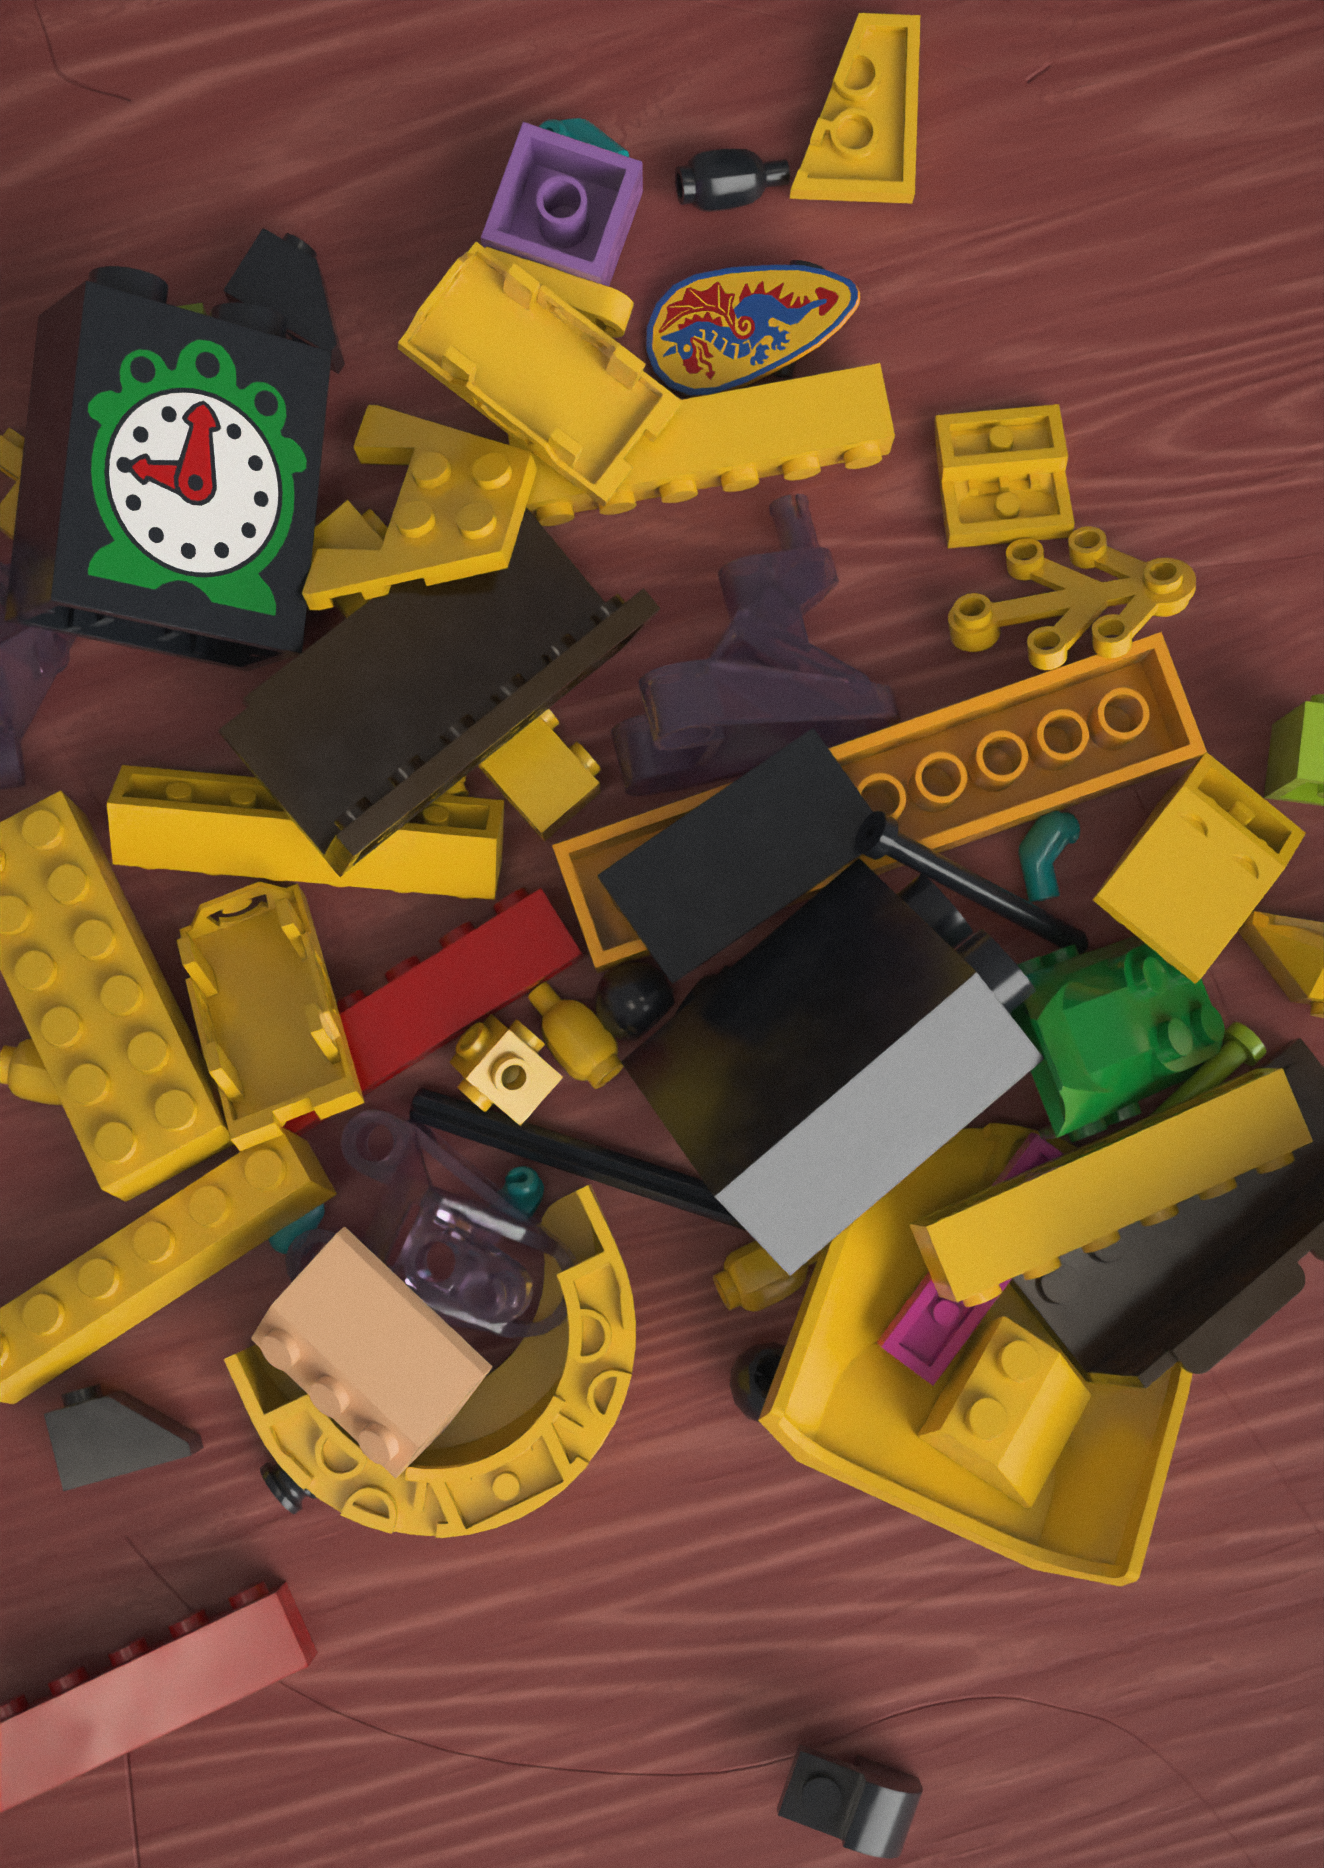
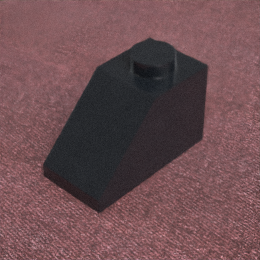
(288, 280)
(112, 1436)

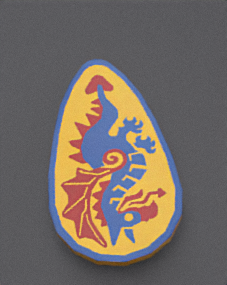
(744, 324)

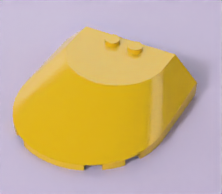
(859, 1409)

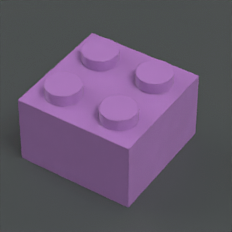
(565, 204)

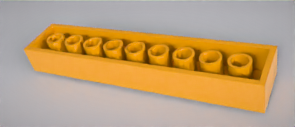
(956, 771)

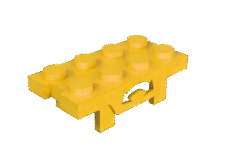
(538, 370)
(266, 1012)

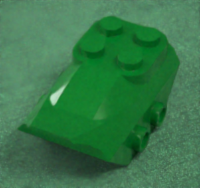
(1112, 1032)

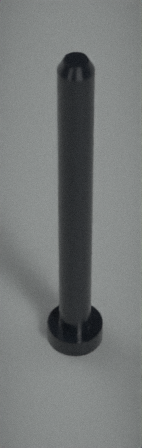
(880, 837)

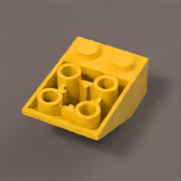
(1199, 866)

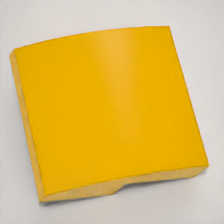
(1003, 476)

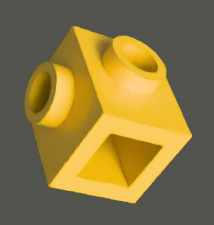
(503, 1068)

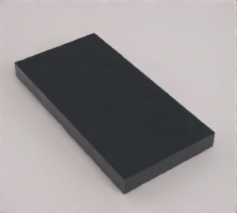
(739, 856)

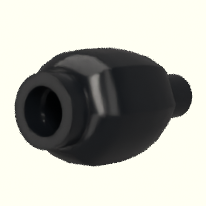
(727, 179)

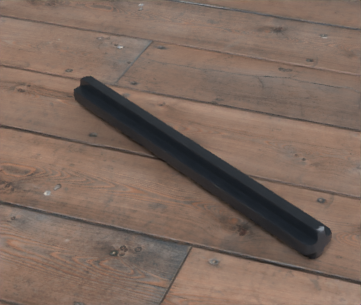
(568, 1154)

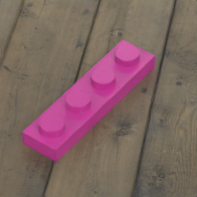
(934, 1329)

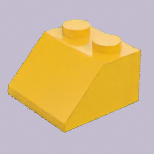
(1007, 1409)

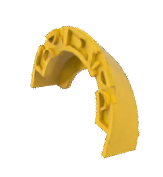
(517, 1434)

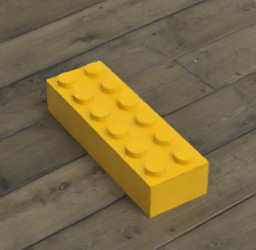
(100, 1005)

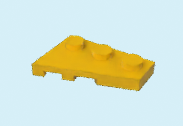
(869, 122)

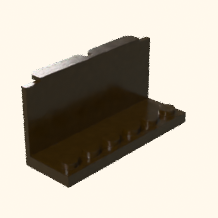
(424, 692)
(1199, 1278)

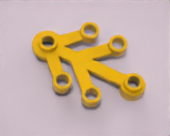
(1149, 588)

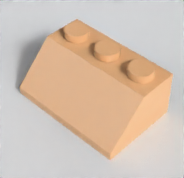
(370, 1352)

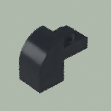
(858, 1803)

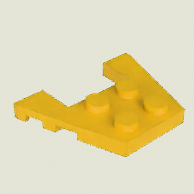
(451, 516)

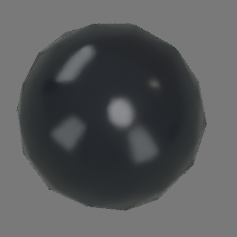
(633, 999)
(753, 1377)

